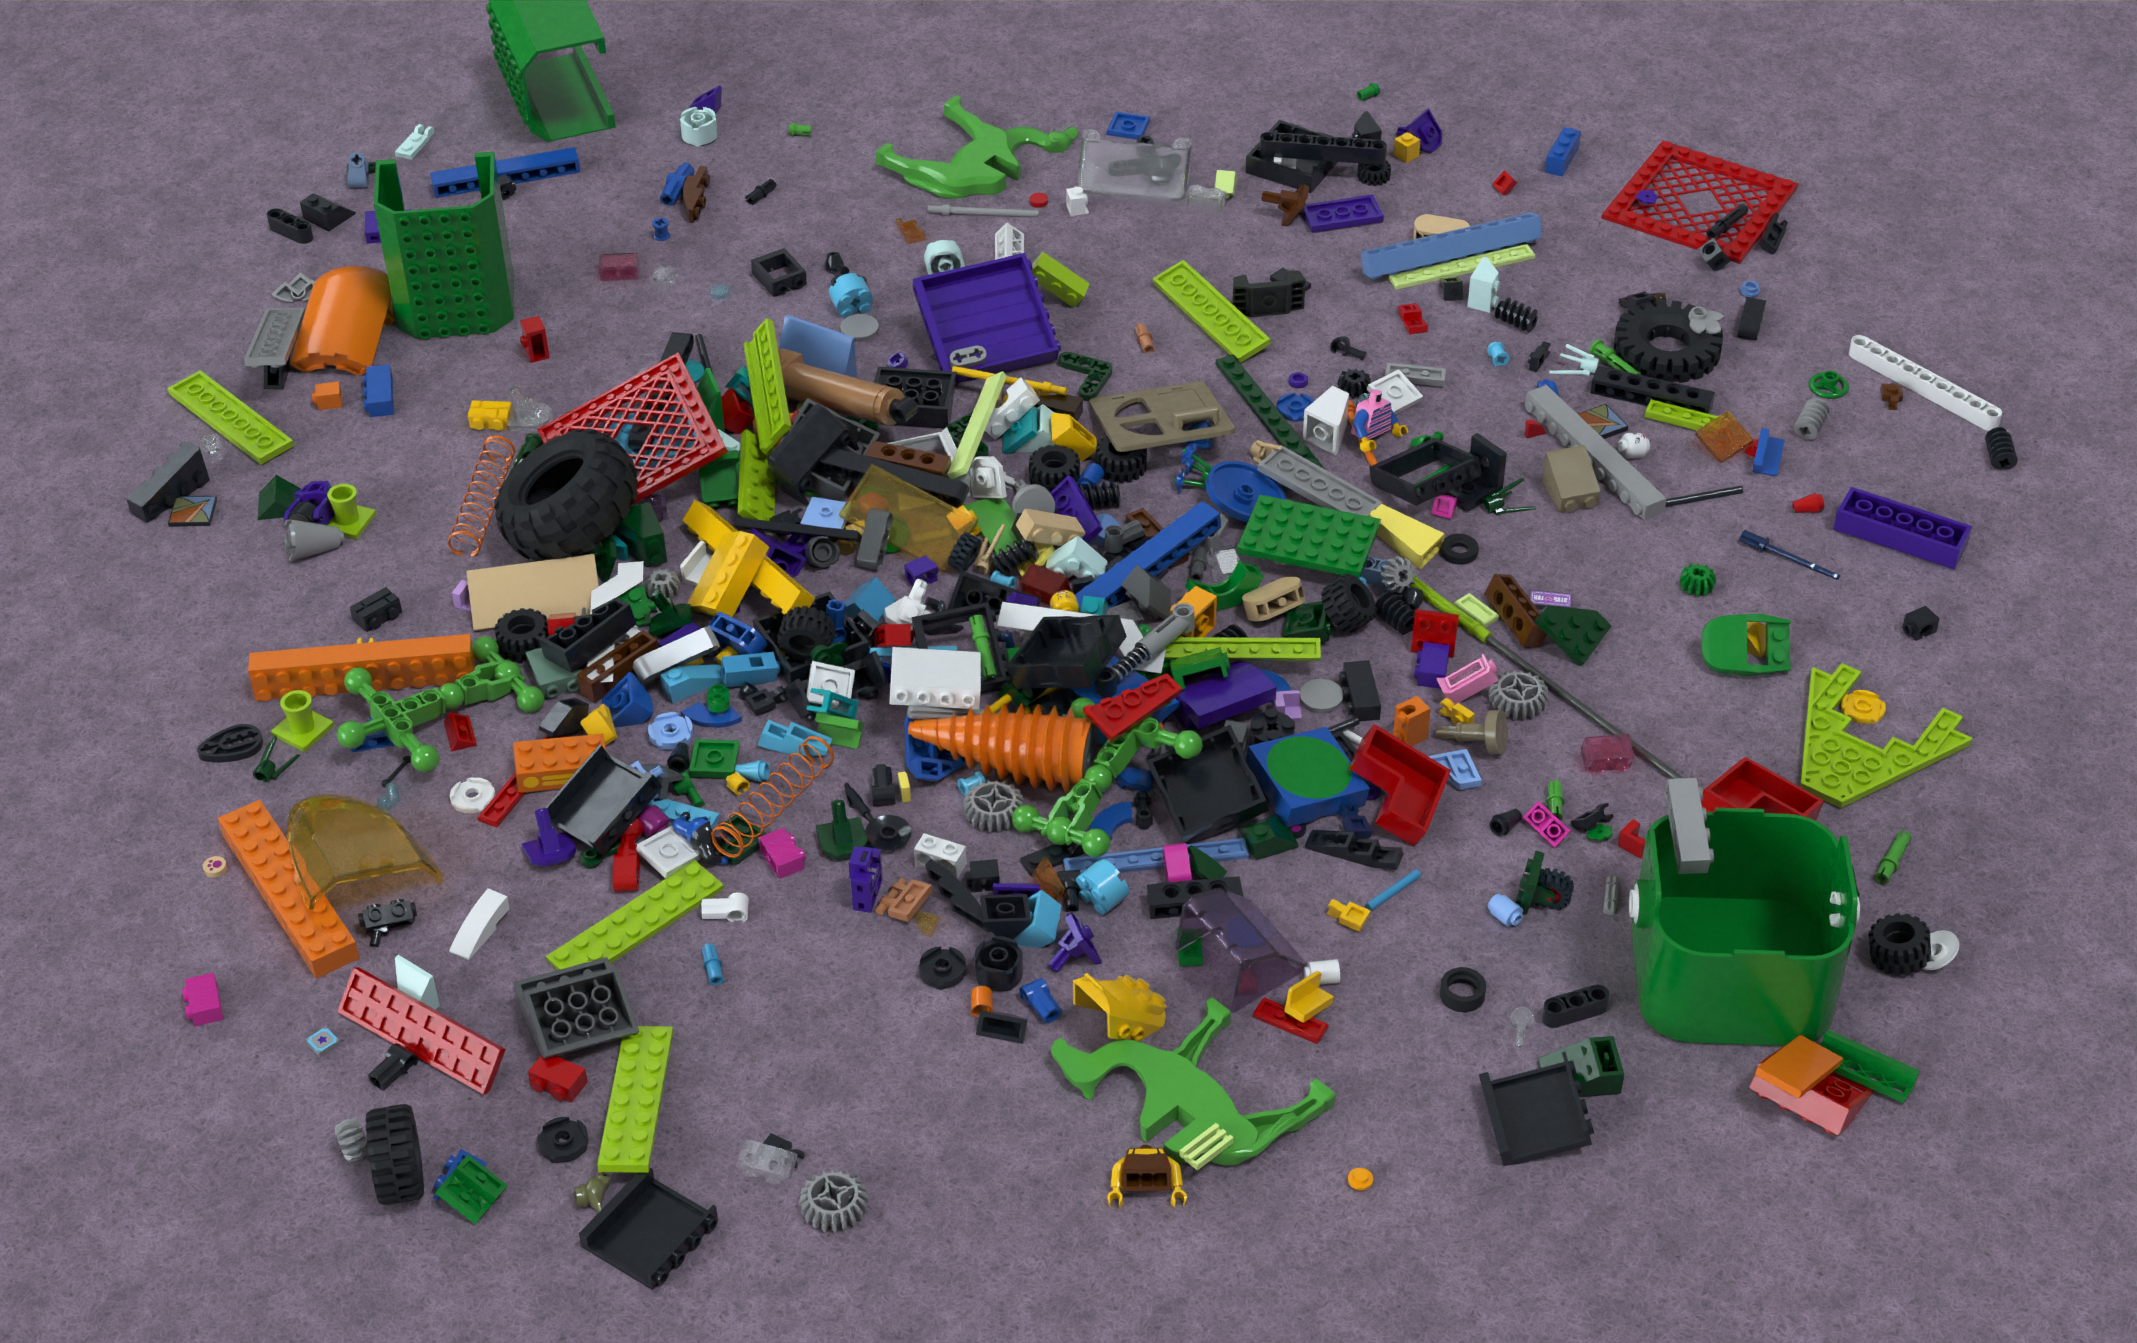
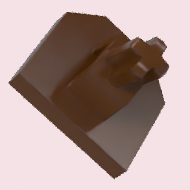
(1288, 201)

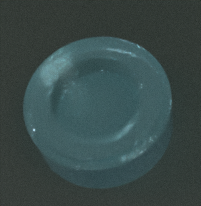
(719, 291)

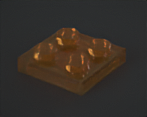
(1724, 437)

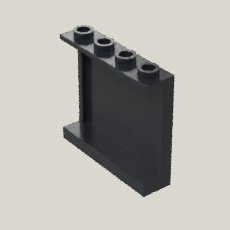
(601, 800)
(1537, 1112)
(647, 1229)

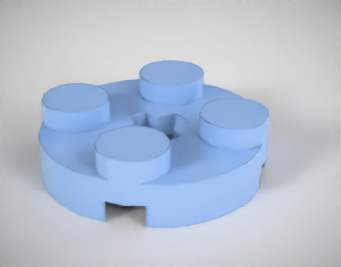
(659, 734)

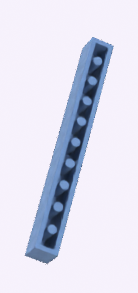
(1451, 245)

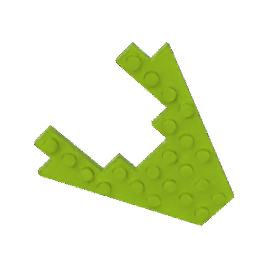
(1847, 768)

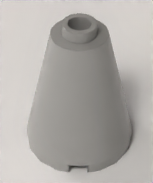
(309, 539)

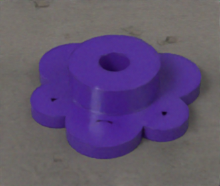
(1647, 197)

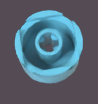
(851, 295)
(1102, 886)

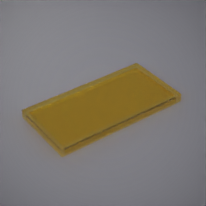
(920, 521)

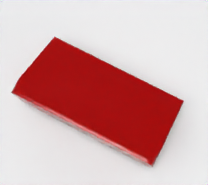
(459, 731)

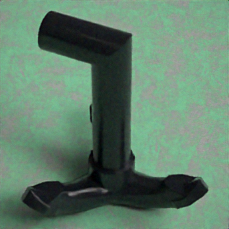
(940, 606)

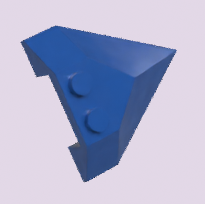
(926, 760)

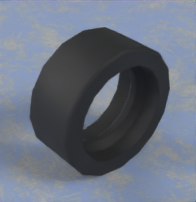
(1462, 1003)

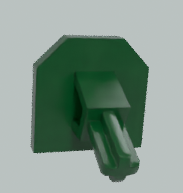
(605, 557)
(669, 615)
(842, 834)

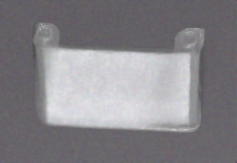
(1135, 169)

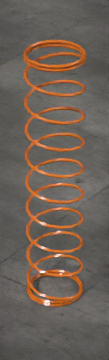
(492, 506)
(739, 838)

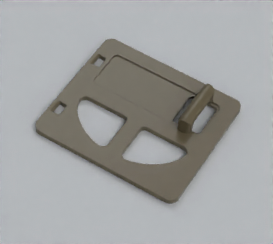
(1168, 408)

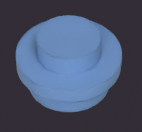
(1750, 289)

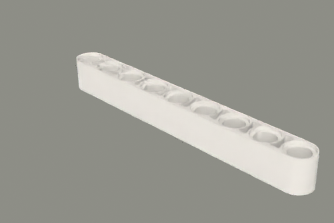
(1925, 383)

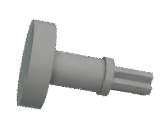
(1032, 497)

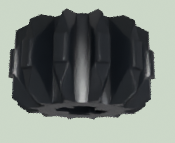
(1354, 382)

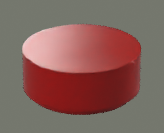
(1038, 200)

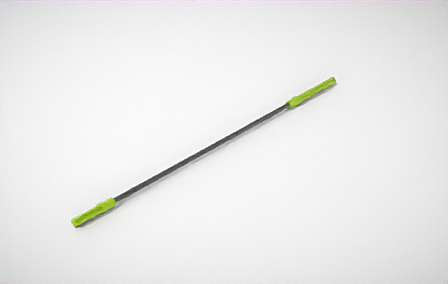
(1475, 628)

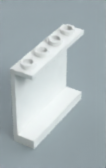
(935, 678)

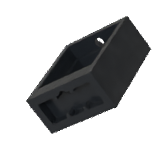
(775, 260)

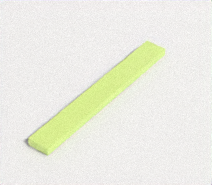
(1460, 266)
(976, 425)

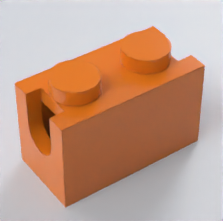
(1411, 721)

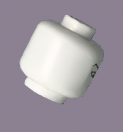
(1634, 445)

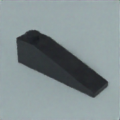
(977, 590)

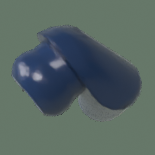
(1007, 639)

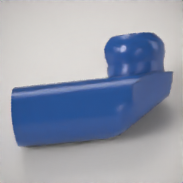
(1551, 384)

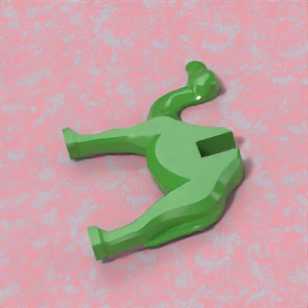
(978, 165)
(1187, 1094)

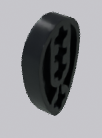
(238, 751)

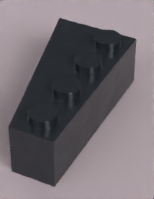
(177, 477)
(588, 635)

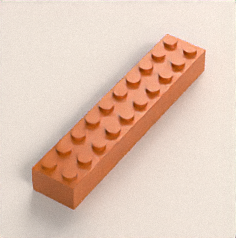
(390, 663)
(266, 859)

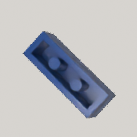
(1563, 151)
(378, 390)

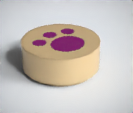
(214, 866)

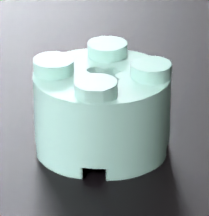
(698, 126)
(943, 256)

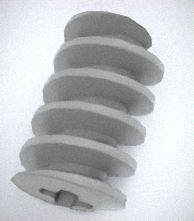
(1811, 418)

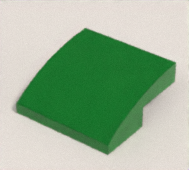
(471, 1189)

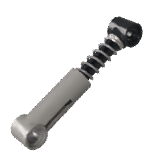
(1178, 623)

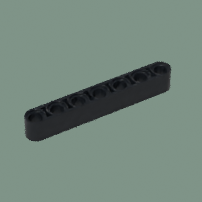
(1323, 148)

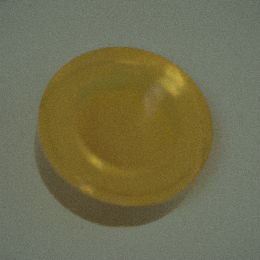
(846, 547)

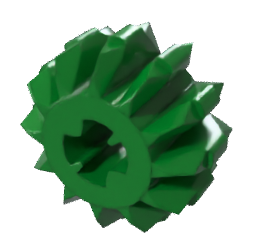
(1697, 579)

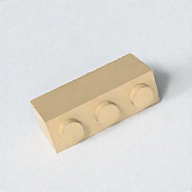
(1048, 527)

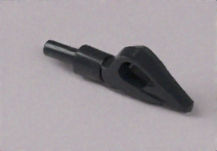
(856, 801)

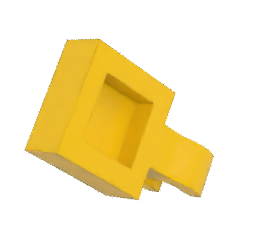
(1350, 915)

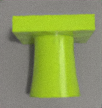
(348, 515)
(302, 725)

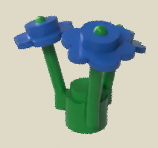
(1191, 460)

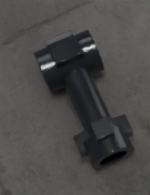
(1144, 818)

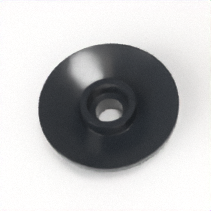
(888, 832)

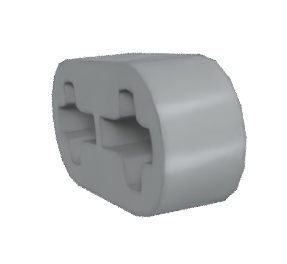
(967, 357)

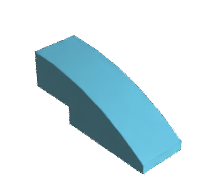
(787, 740)

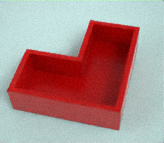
(1408, 776)
(1756, 787)

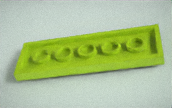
(756, 482)

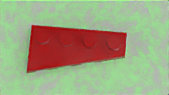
(1127, 710)

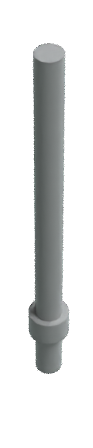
(946, 209)

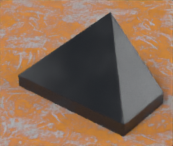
(1002, 1026)

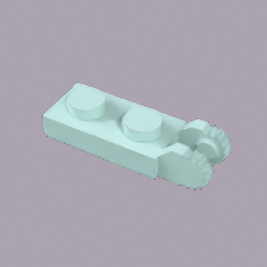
(414, 142)

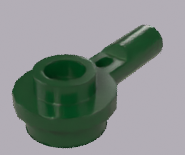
(591, 858)

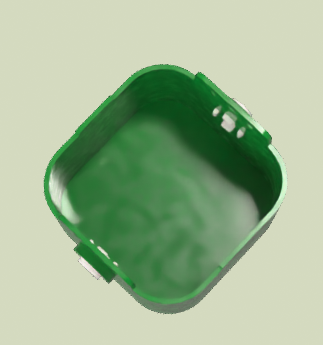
(1752, 942)

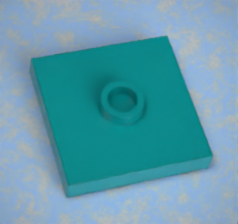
(1020, 431)

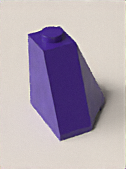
(781, 554)

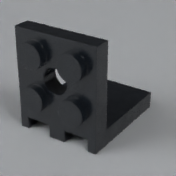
(1491, 471)

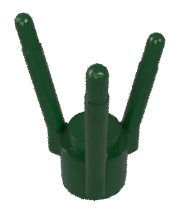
(1496, 502)
(266, 767)

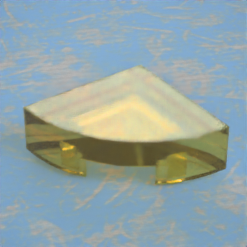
(927, 922)

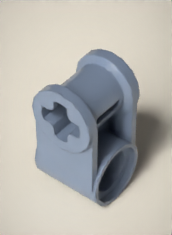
(358, 174)

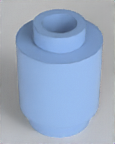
(1505, 910)

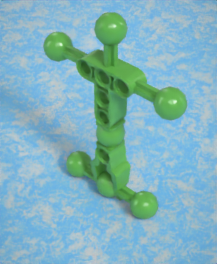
(400, 717)
(1098, 778)

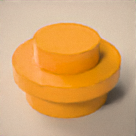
(1360, 1179)

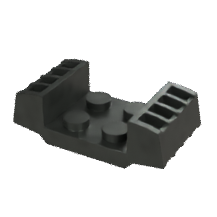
(1269, 297)

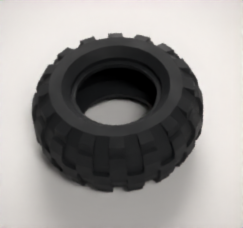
(566, 496)

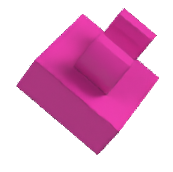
(1444, 506)

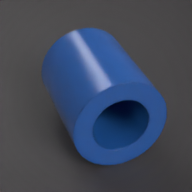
(1092, 474)

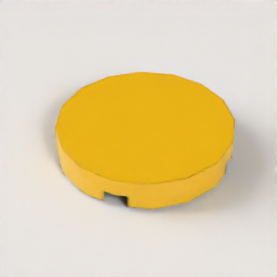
(1856, 707)

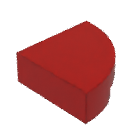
(1533, 429)

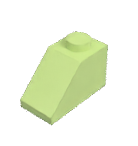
(1226, 182)

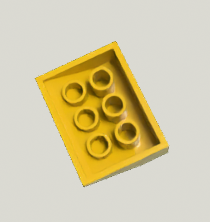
(728, 574)

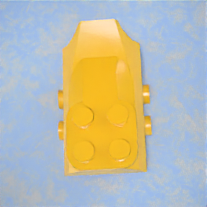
(1129, 1004)

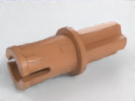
(1144, 338)

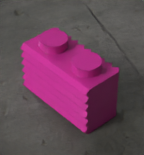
(782, 853)
(203, 999)

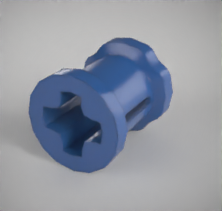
(661, 229)

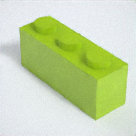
(1059, 280)

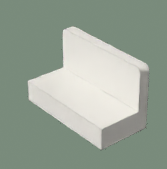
(695, 564)

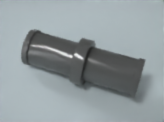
(1198, 564)

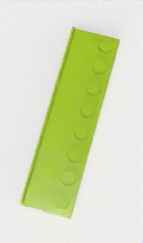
(767, 386)

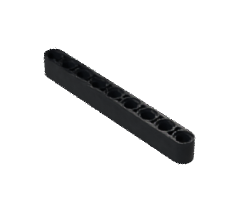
(678, 343)
(854, 466)

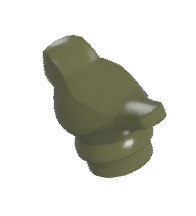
(592, 1192)

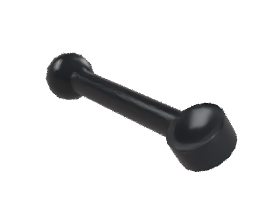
(407, 759)

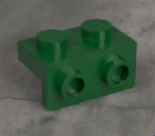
(1020, 695)

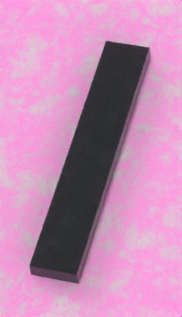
(797, 529)

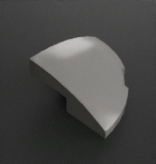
(290, 291)

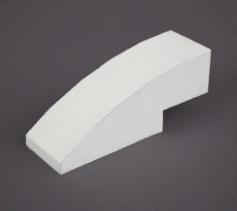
(480, 924)

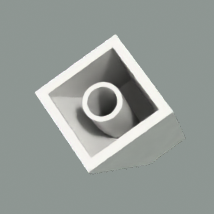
(1327, 420)

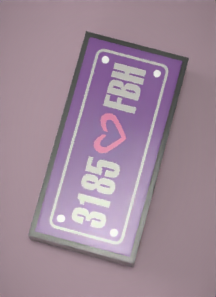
(1544, 598)

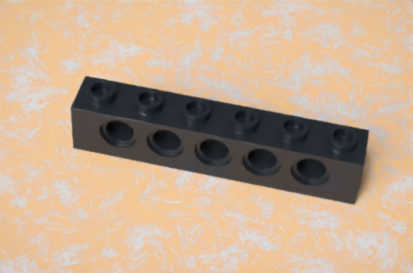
(1642, 389)

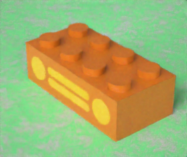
(551, 762)

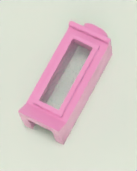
(1469, 680)

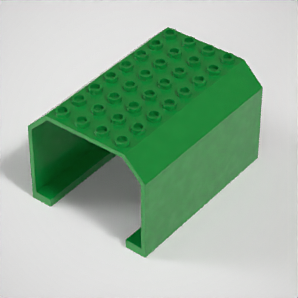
(555, 94)
(446, 264)

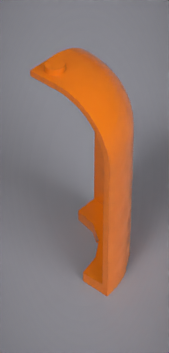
(343, 320)

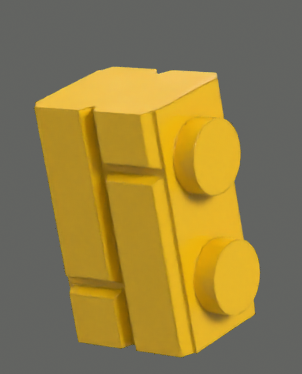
(489, 414)

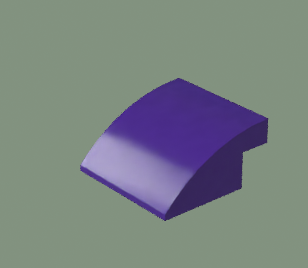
(1215, 698)

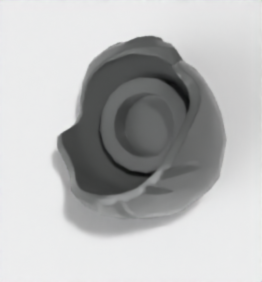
(822, 552)

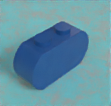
(737, 635)

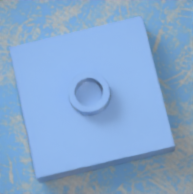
(824, 513)

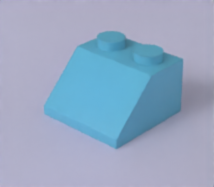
(1044, 921)

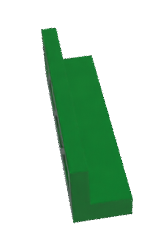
(1871, 1064)

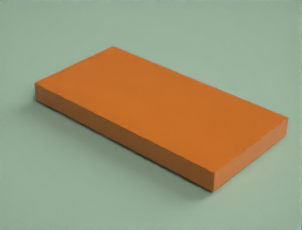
(1799, 1066)

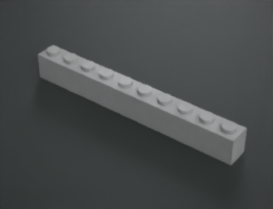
(1605, 460)

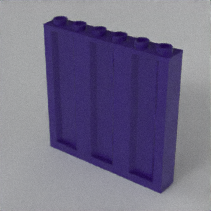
(987, 307)

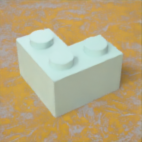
(1077, 559)

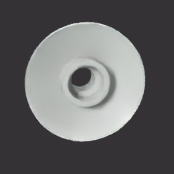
(1943, 949)

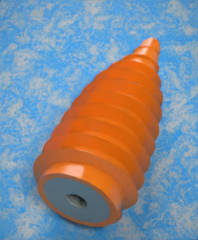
(1017, 743)

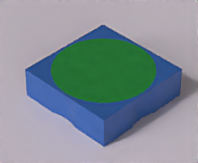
(1306, 776)

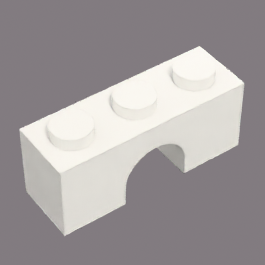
(1020, 400)

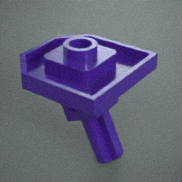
(1425, 129)
(549, 847)
(1074, 943)

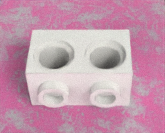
(944, 852)

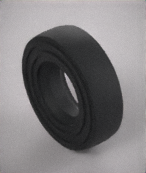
(1459, 540)

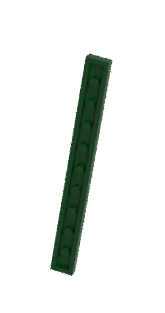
(1264, 408)

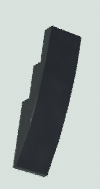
(1361, 851)
(959, 896)

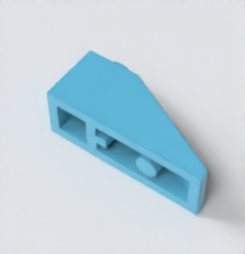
(689, 680)

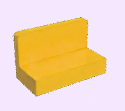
(1307, 999)

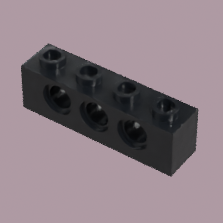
(1167, 899)

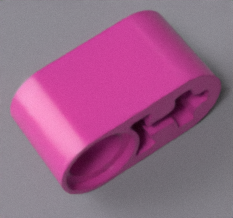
(1176, 862)

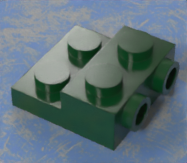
(1308, 622)

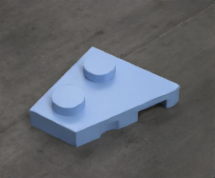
(1463, 771)

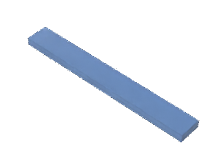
(1153, 859)

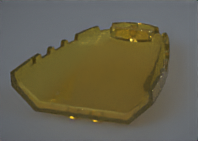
(346, 841)

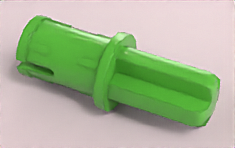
(1555, 799)

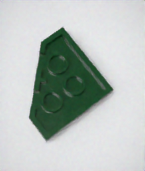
(1573, 630)

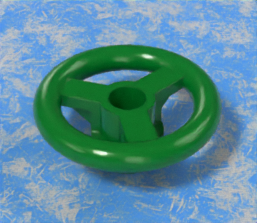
(1828, 382)

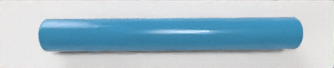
(1394, 889)

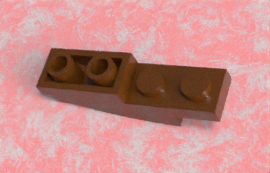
(694, 193)

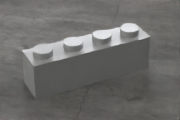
(1688, 825)

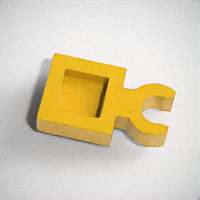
(1456, 712)

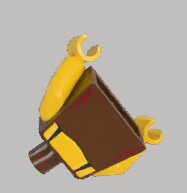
(1146, 1170)

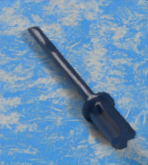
(1762, 544)

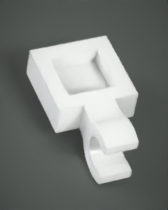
(913, 607)

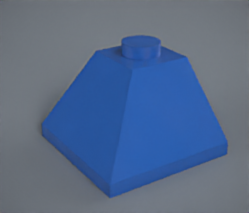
(628, 702)

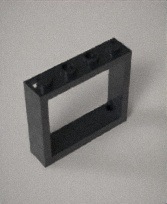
(1387, 472)
(960, 615)

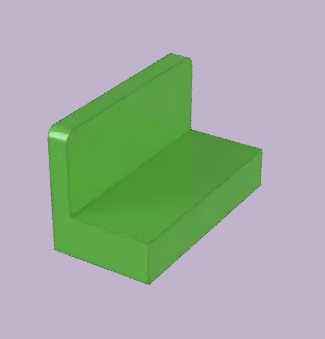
(842, 730)

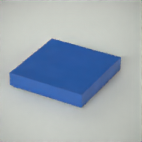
(1128, 125)

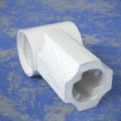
(731, 908)

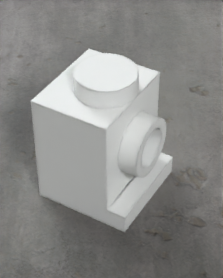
(1076, 201)

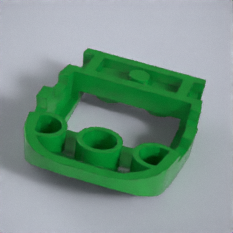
(1726, 644)

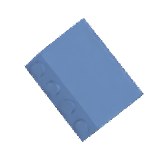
(819, 345)

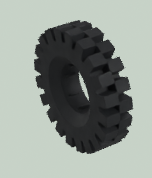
(1649, 322)

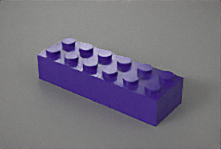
(1902, 527)

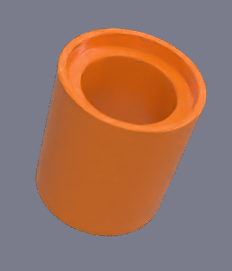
(981, 1000)

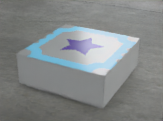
(322, 1041)

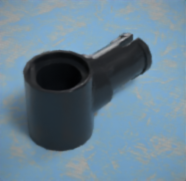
(1072, 889)

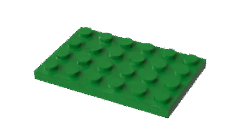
(1309, 536)

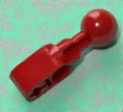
(627, 861)

